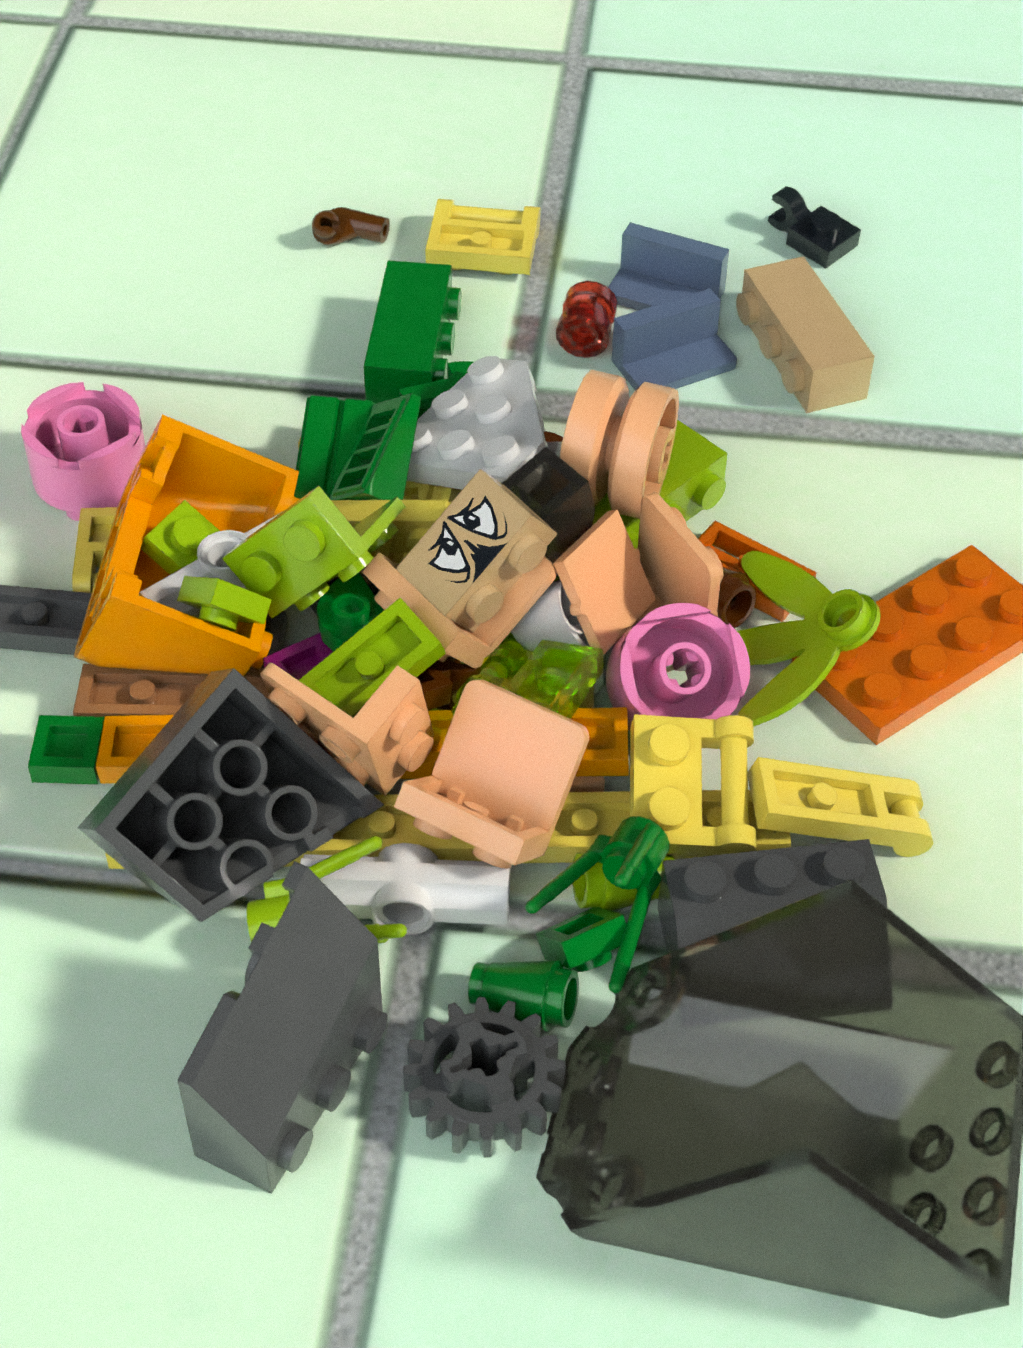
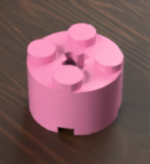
(82, 446)
(691, 642)

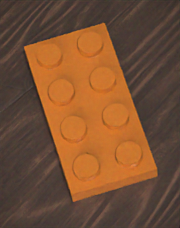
(929, 644)

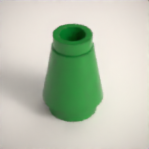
(532, 985)

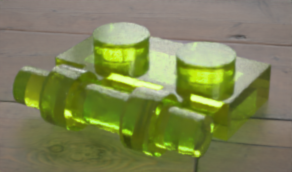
(550, 676)

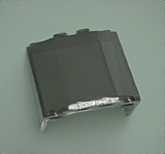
(803, 1112)

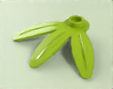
(828, 627)

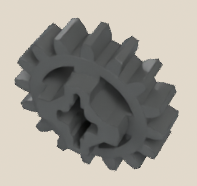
(479, 1082)

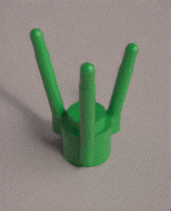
(627, 862)

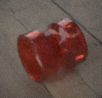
(586, 319)

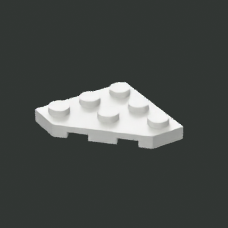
(480, 423)

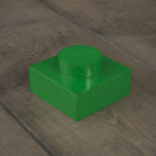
(66, 749)
(583, 939)

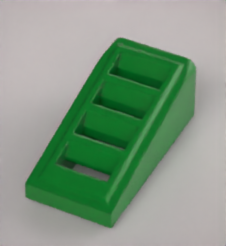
(381, 453)

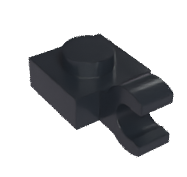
(815, 234)

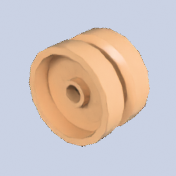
(621, 439)

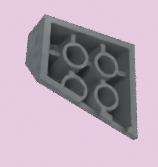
(224, 799)
(287, 1039)

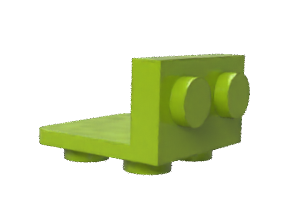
(307, 548)

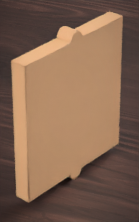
(605, 581)

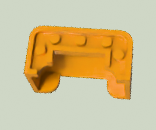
(233, 493)

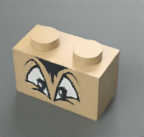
(477, 552)

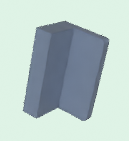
(666, 267)
(672, 342)

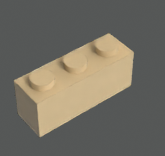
(805, 334)

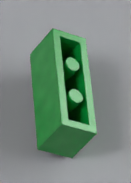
(411, 329)

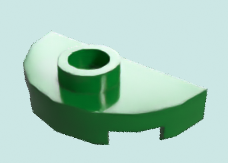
(345, 610)

